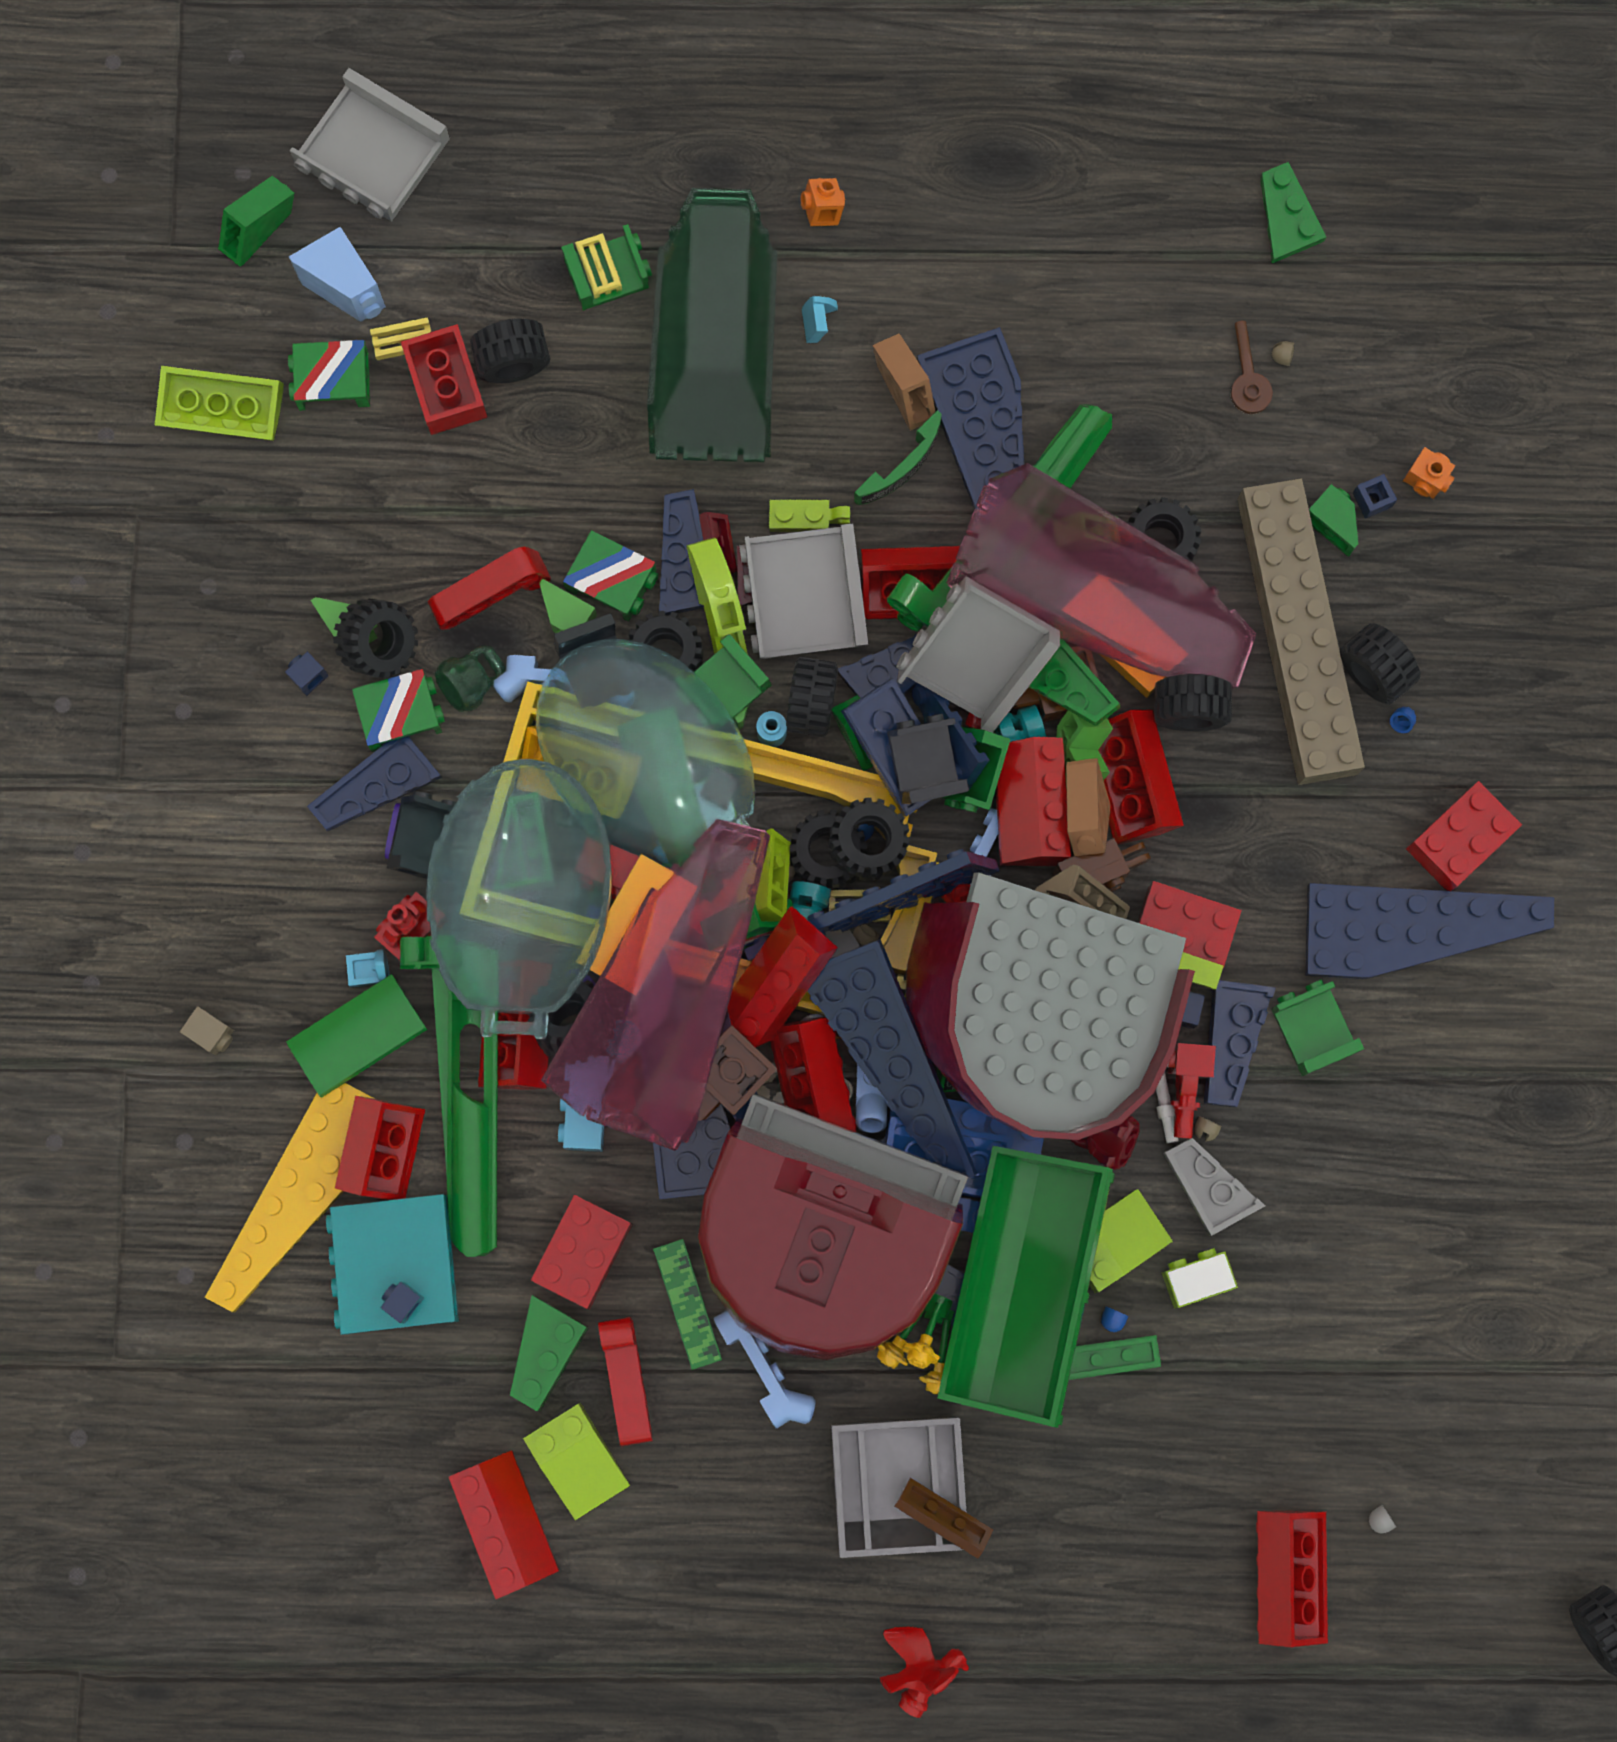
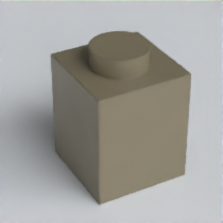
(207, 1031)

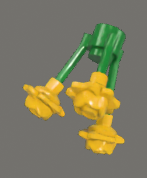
(920, 1353)

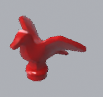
(923, 1672)

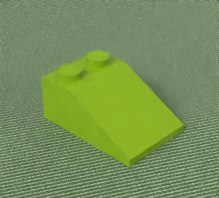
(1126, 1240)
(576, 1461)

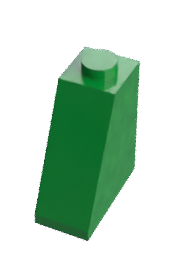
(254, 219)

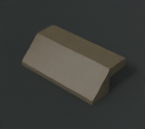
(1081, 888)

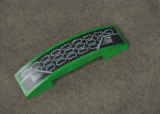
(877, 487)

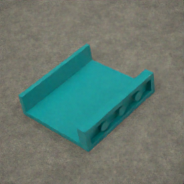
(390, 1245)

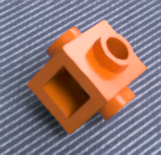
(823, 202)
(1430, 473)

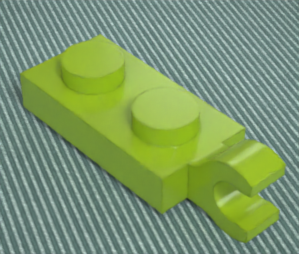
(805, 515)

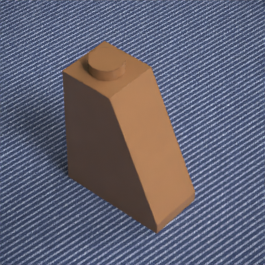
(905, 380)
(1087, 807)

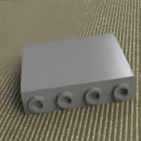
(371, 146)
(804, 592)
(979, 652)

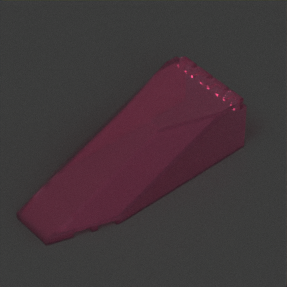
(1098, 580)
(659, 1007)

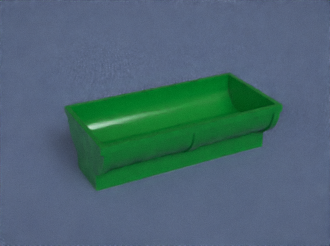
(1025, 1285)

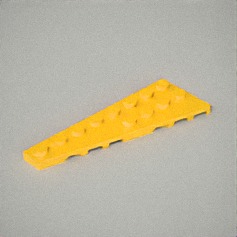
(291, 1201)

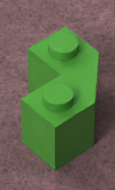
(1083, 740)

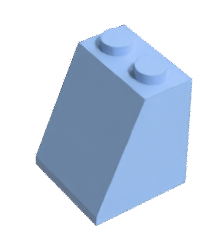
(338, 275)

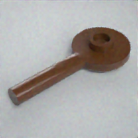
(1250, 391)

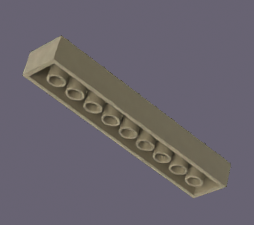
(1300, 632)

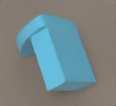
(815, 318)
(367, 968)

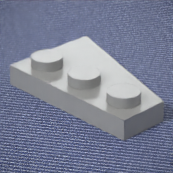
(1210, 1188)

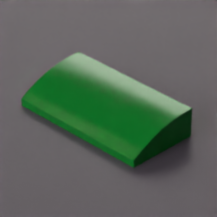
(356, 1035)

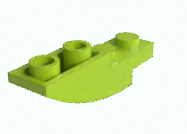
(716, 592)

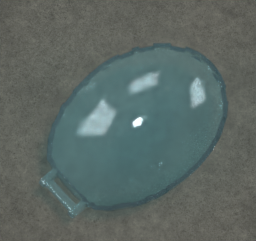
(645, 746)
(519, 893)

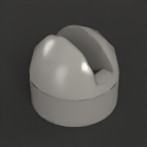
(1381, 1521)

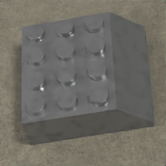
(871, 1471)

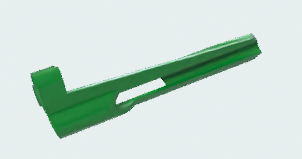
(1061, 460)
(467, 1124)

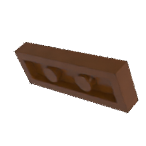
(944, 1518)

